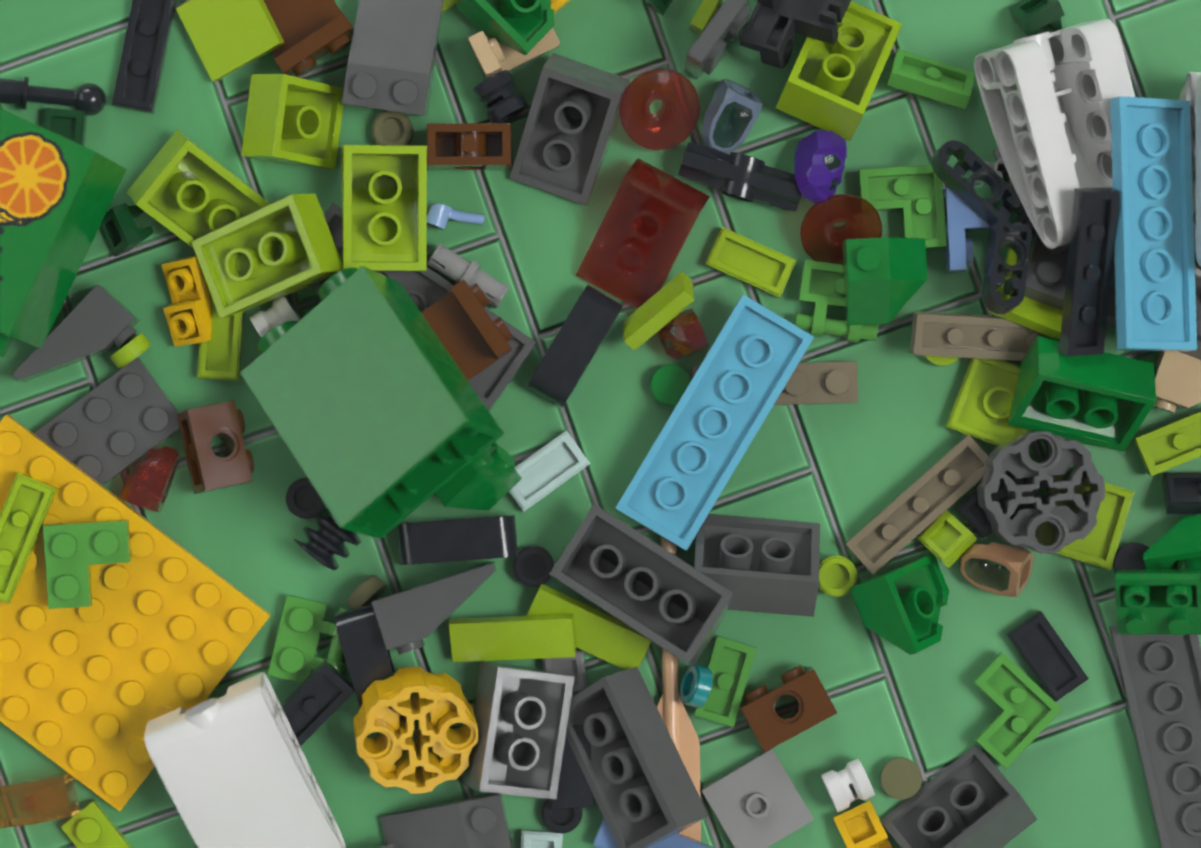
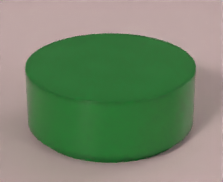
(669, 384)

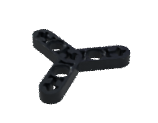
(1002, 232)

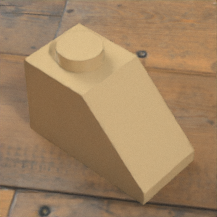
(1177, 381)

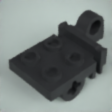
(776, 22)

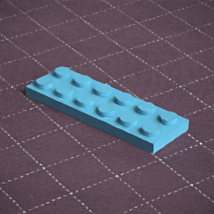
(1153, 224)
(714, 422)

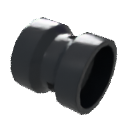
(492, 93)

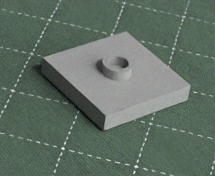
(757, 803)

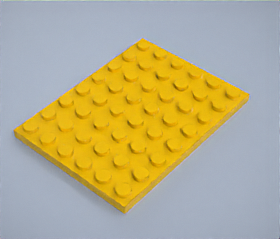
(150, 643)

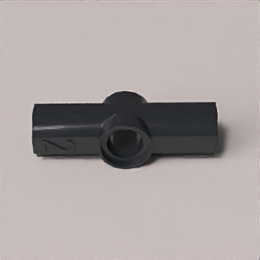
(740, 177)

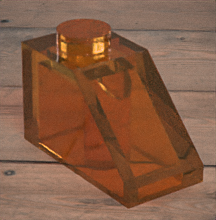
(38, 800)

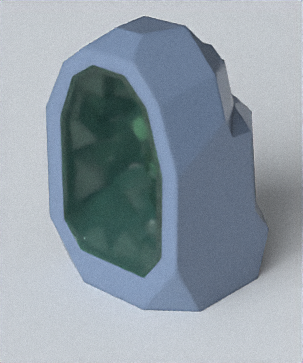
(729, 116)

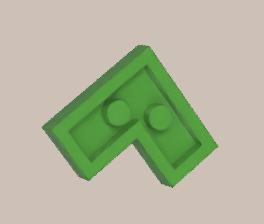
(915, 192)
(71, 551)
(1023, 714)

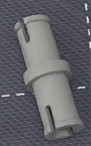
(458, 269)

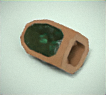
(997, 568)

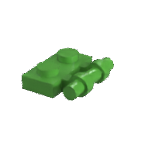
(824, 286)
(299, 639)

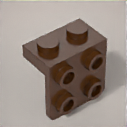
(309, 32)
(468, 330)

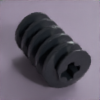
(328, 541)

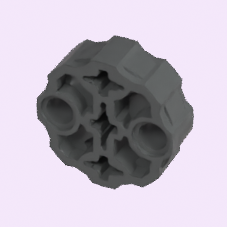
(1059, 456)

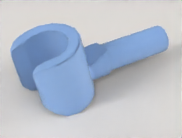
(439, 215)

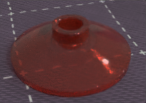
(675, 118)
(823, 240)

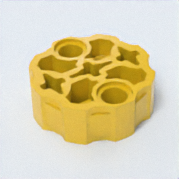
(438, 749)

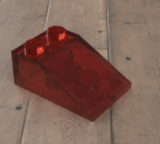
(642, 234)

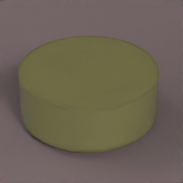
(392, 129)
(366, 592)
(900, 778)

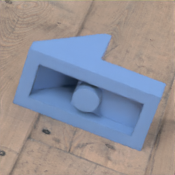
(958, 219)

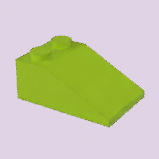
(836, 81)
(192, 190)
(384, 207)
(267, 254)

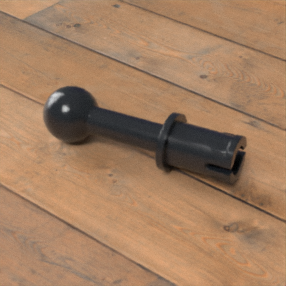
(86, 97)

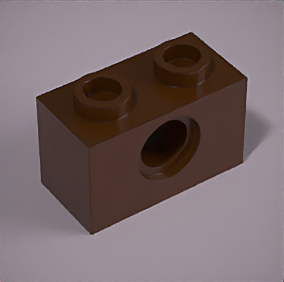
(469, 146)
(205, 468)
(812, 707)

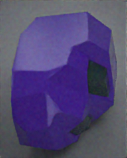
(819, 164)

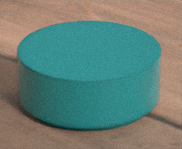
(696, 686)

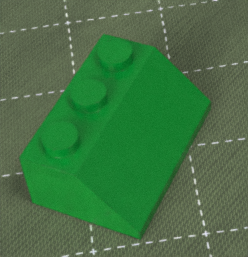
(1082, 396)

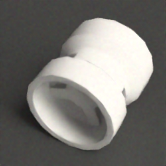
(279, 313)
(848, 785)

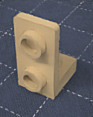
(497, 57)

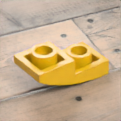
(191, 307)

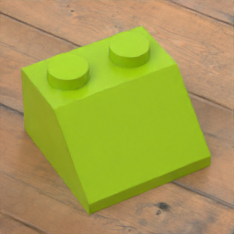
(293, 121)

